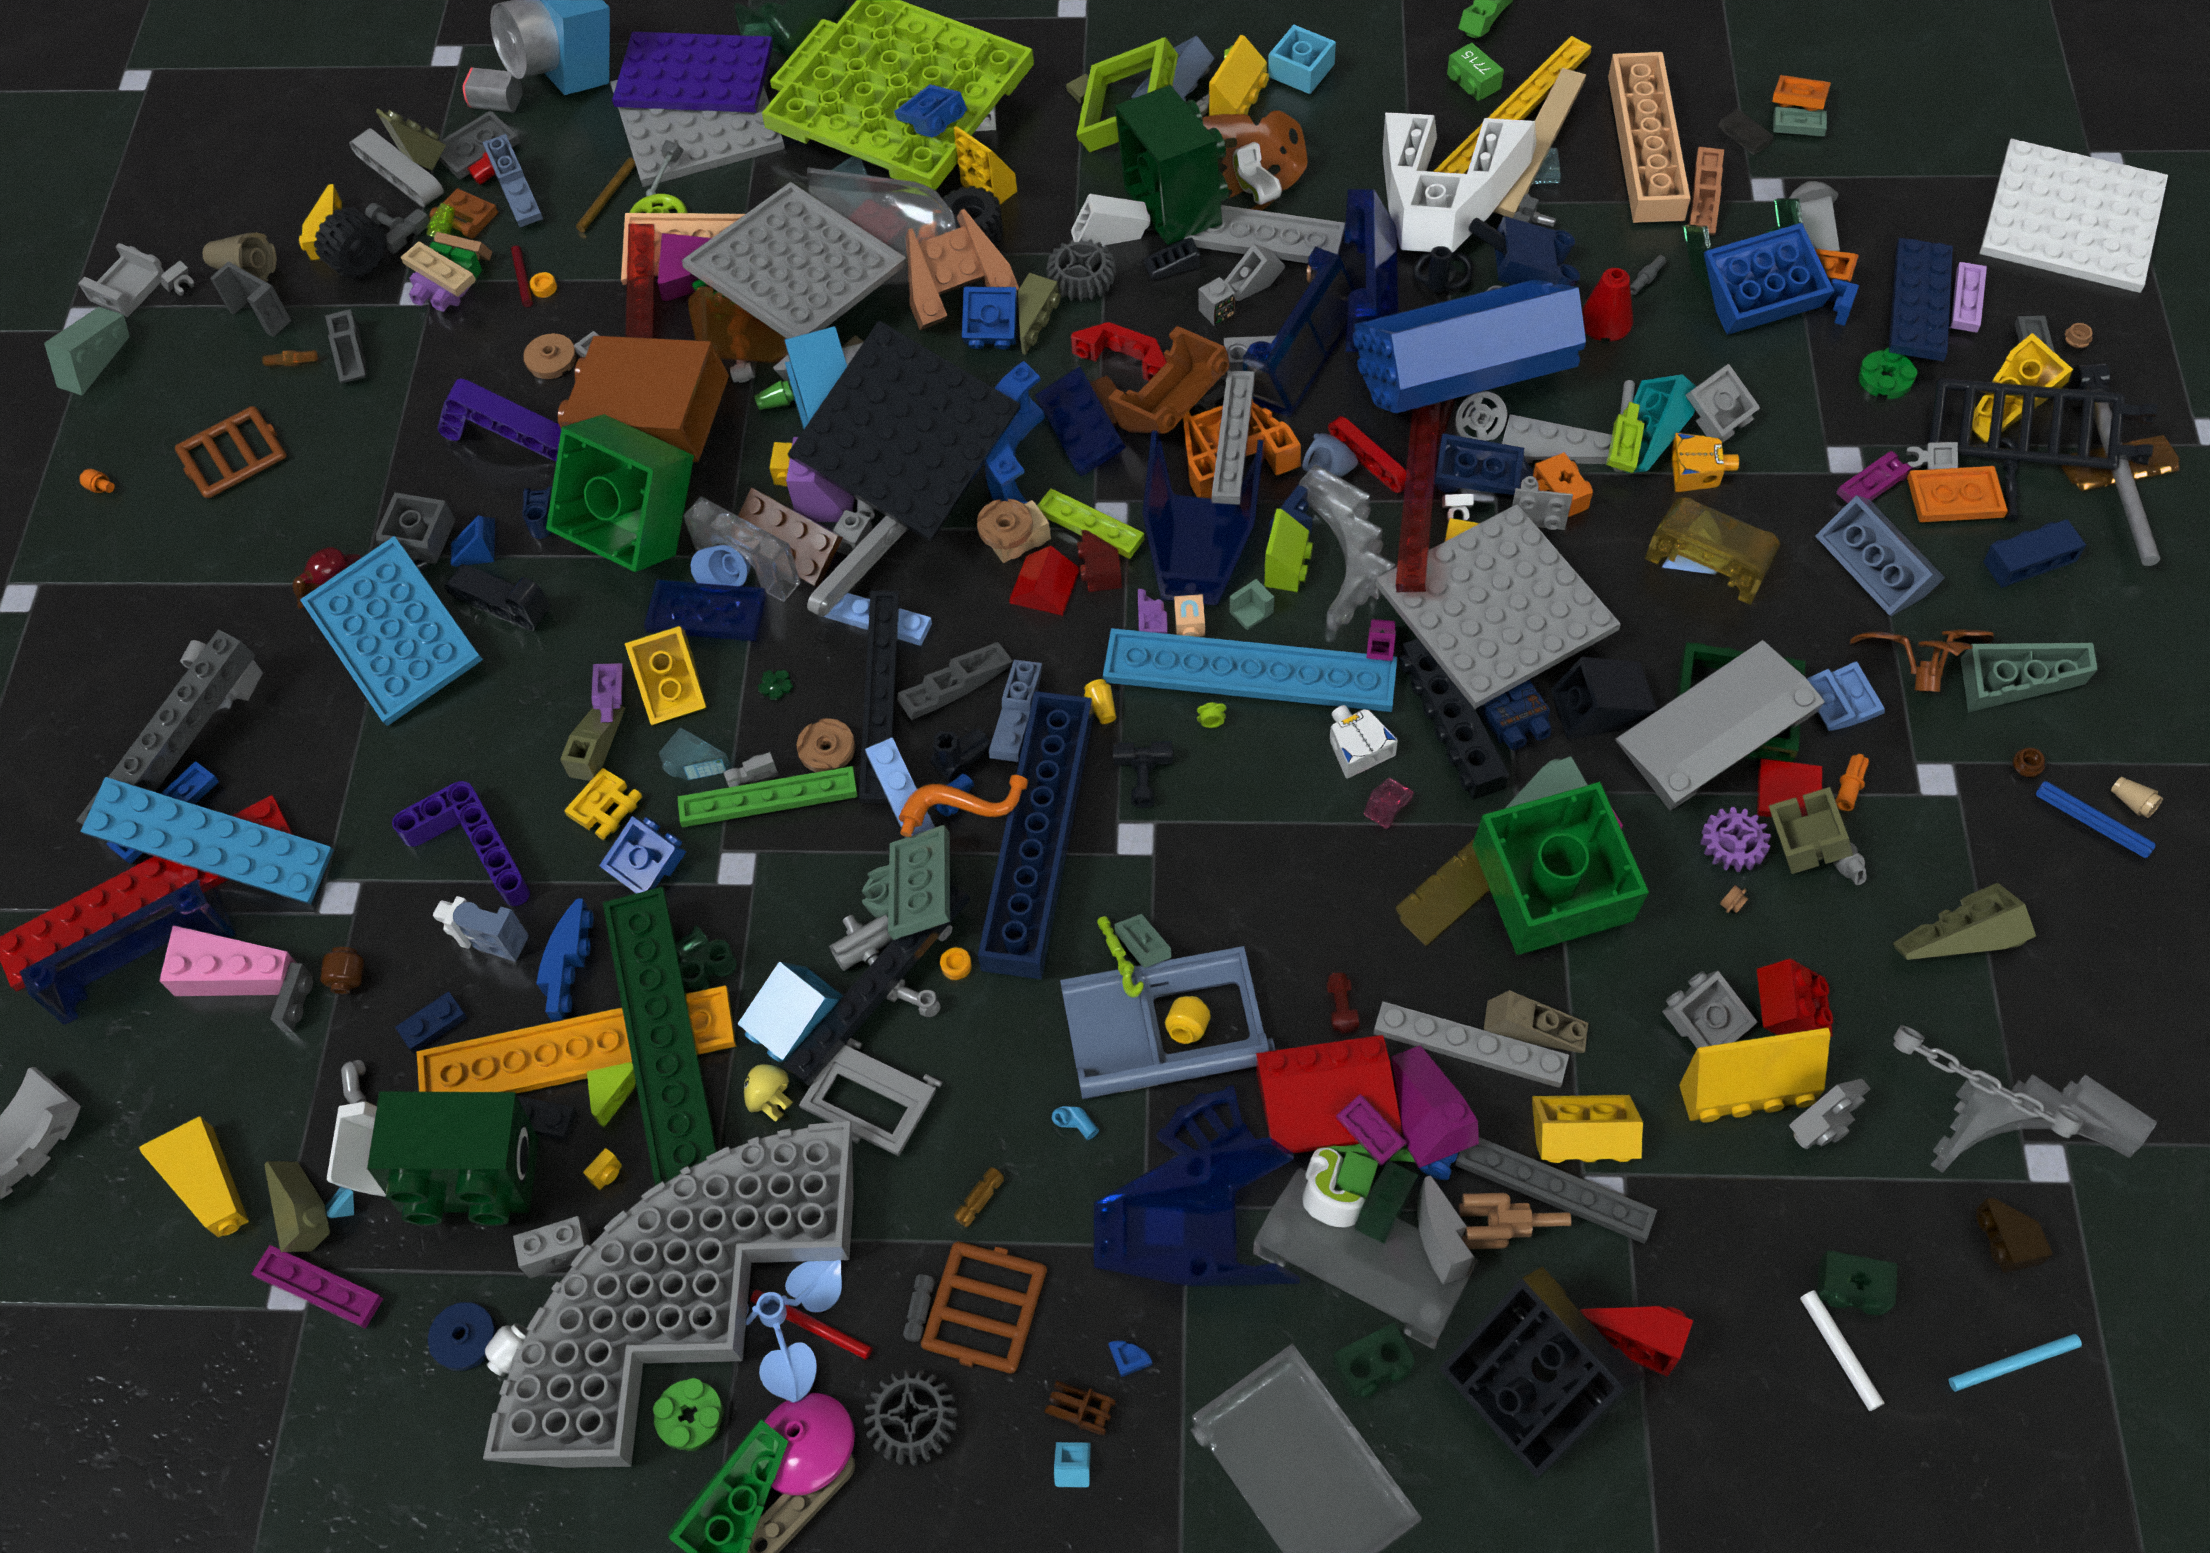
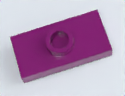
(1370, 1130)

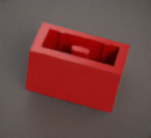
(1793, 998)

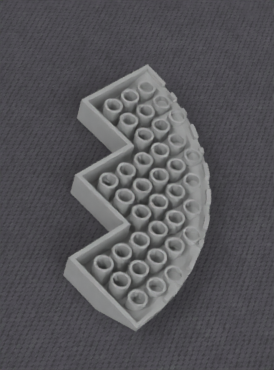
(657, 1283)

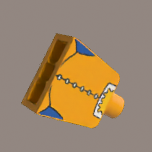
(1699, 462)

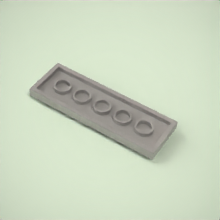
(1286, 235)

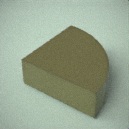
(1078, 88)

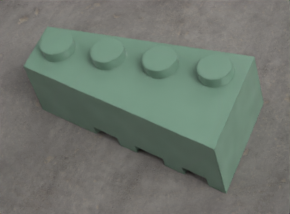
(2023, 670)

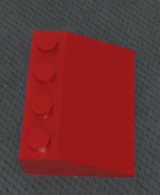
(1313, 1083)

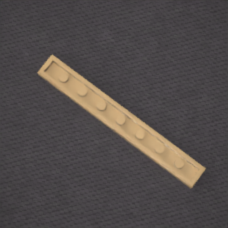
(1547, 128)

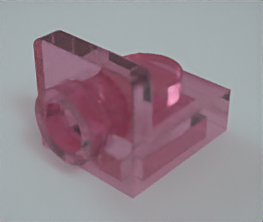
(1387, 801)

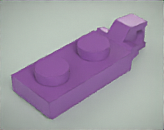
(607, 689)

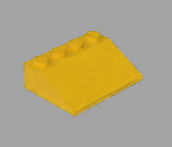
(1756, 1075)

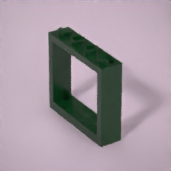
(1717, 657)

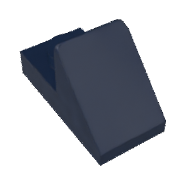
(1296, 507)

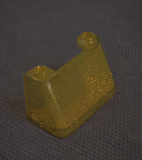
(1716, 543)

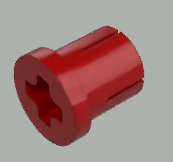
(482, 169)

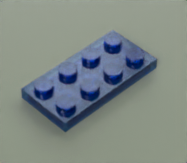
(1080, 421)
(706, 609)

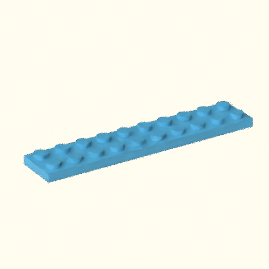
(1249, 670)

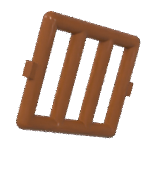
(230, 478)
(1017, 1333)

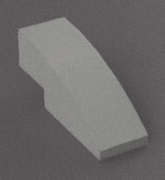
(1442, 1233)

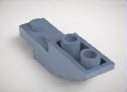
(512, 180)
(1015, 711)

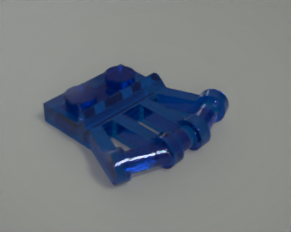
(1203, 1102)

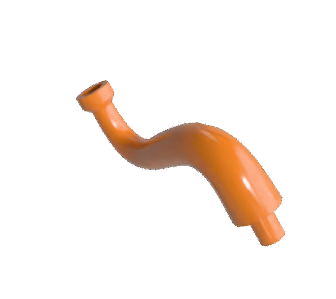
(932, 794)

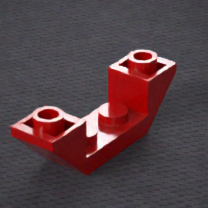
(1091, 342)

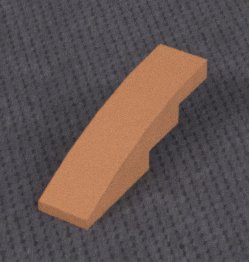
(1706, 188)

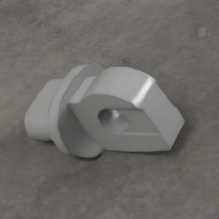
(1852, 866)

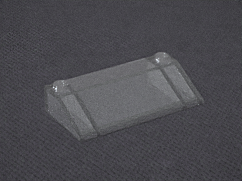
(1387, 1276)

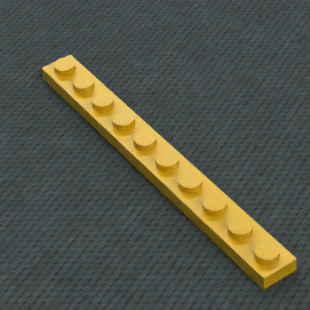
(1523, 100)

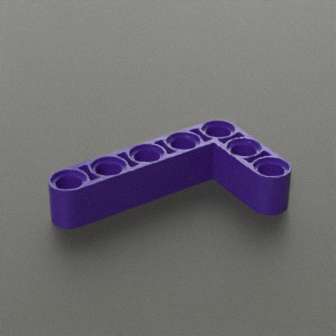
(476, 404)
(453, 812)

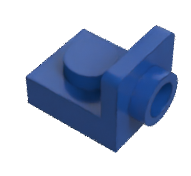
(1843, 296)

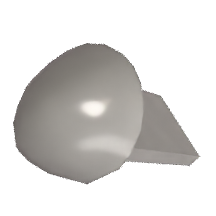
(1818, 214)

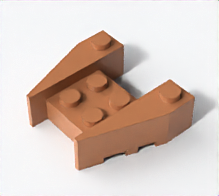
(950, 263)

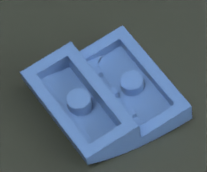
(1846, 696)

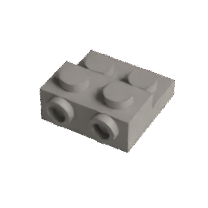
(1722, 404)
(1708, 1011)
(1830, 1115)

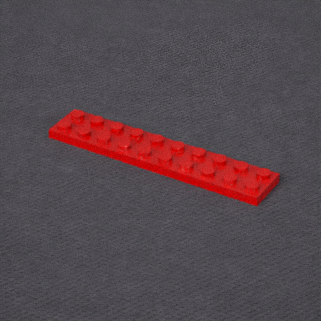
(112, 901)

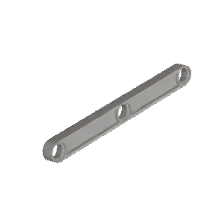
(854, 566)

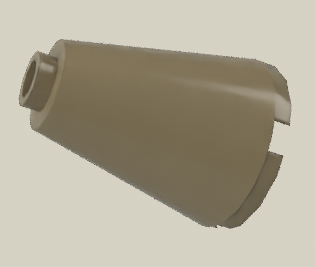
(246, 251)

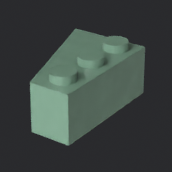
(86, 349)

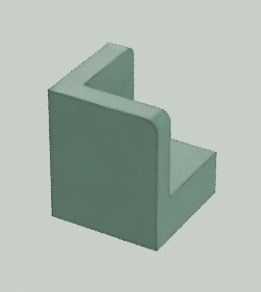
(1251, 604)

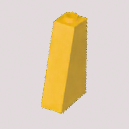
(198, 1173)

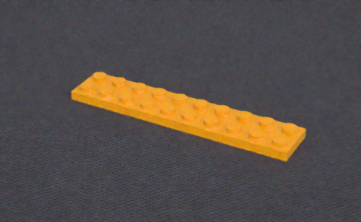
(559, 1050)

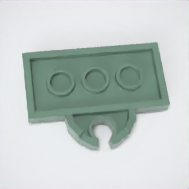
(913, 885)

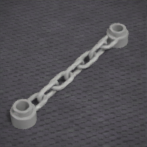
(2064, 1121)

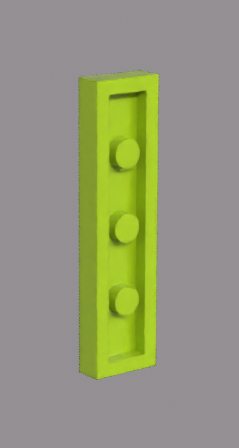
(1080, 517)

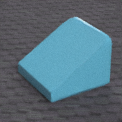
(1072, 1464)

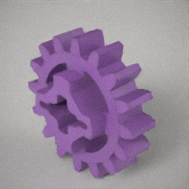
(1739, 836)

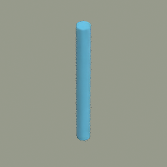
(2014, 1362)

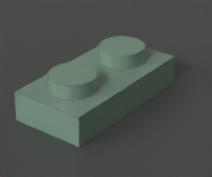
(1799, 121)
(1142, 940)

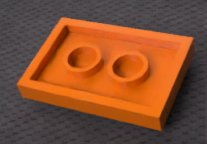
(1957, 494)

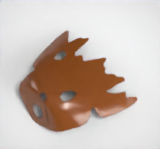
(1271, 136)

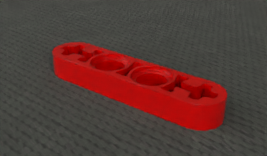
(1369, 454)

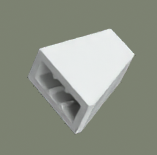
(1110, 220)

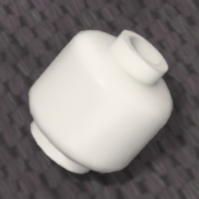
(503, 1347)

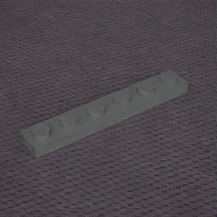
(1558, 1189)

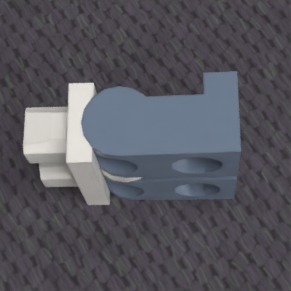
(486, 931)

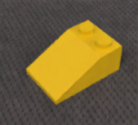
(666, 675)

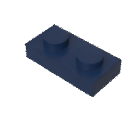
(431, 1022)

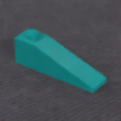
(1664, 413)

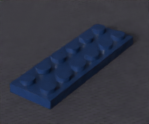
(1921, 299)

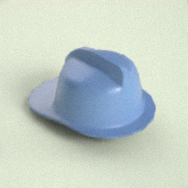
(720, 566)

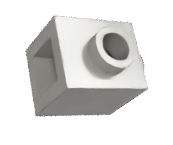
(853, 529)

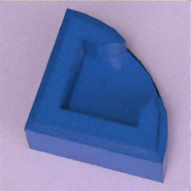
(1129, 1357)

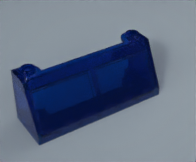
(1376, 236)

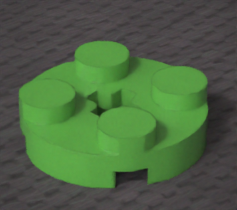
(670, 1407)

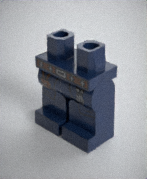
(1516, 714)

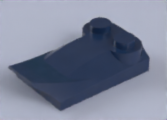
(1479, 465)

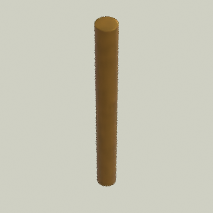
(606, 194)

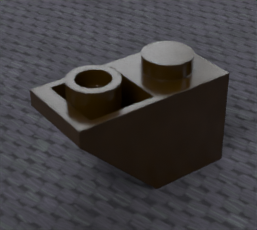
(2014, 1237)

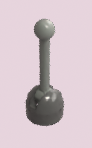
(671, 153)

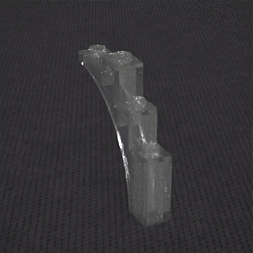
(1346, 513)
(1983, 1115)

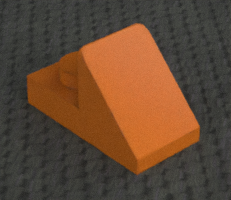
(1837, 264)

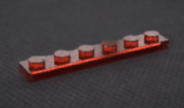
(640, 281)

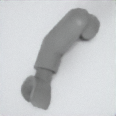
(350, 1079)

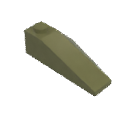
(1984, 922)

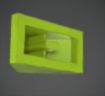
(609, 1090)

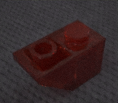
(1101, 563)

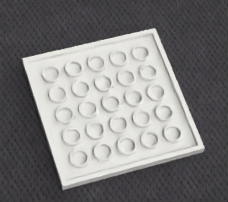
(2075, 215)

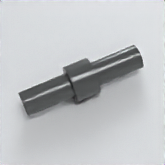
(1647, 274)

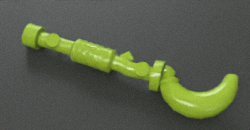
(1124, 967)

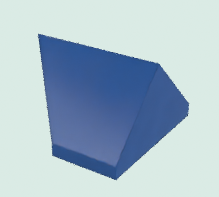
(475, 543)

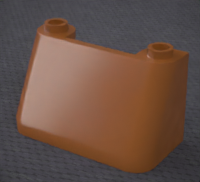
(1190, 372)

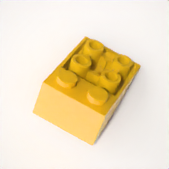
(982, 167)

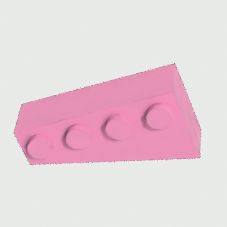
(221, 966)

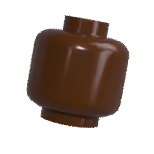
(342, 970)

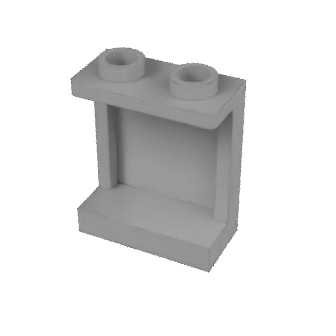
(125, 282)

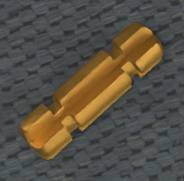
(978, 1197)

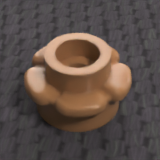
(2079, 335)
(1734, 899)

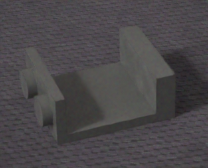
(240, 287)

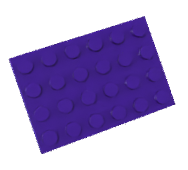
(693, 72)

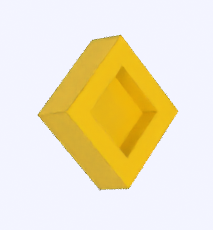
(603, 1169)

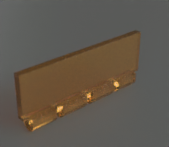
(2162, 462)

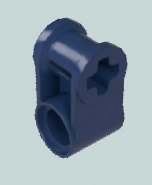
(536, 511)

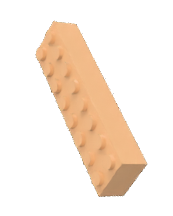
(1648, 137)

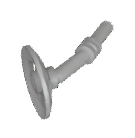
(1480, 416)

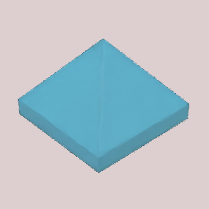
(340, 1204)

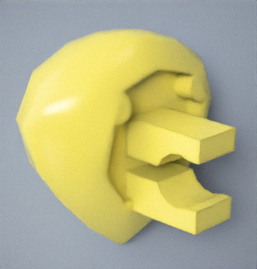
(764, 1090)

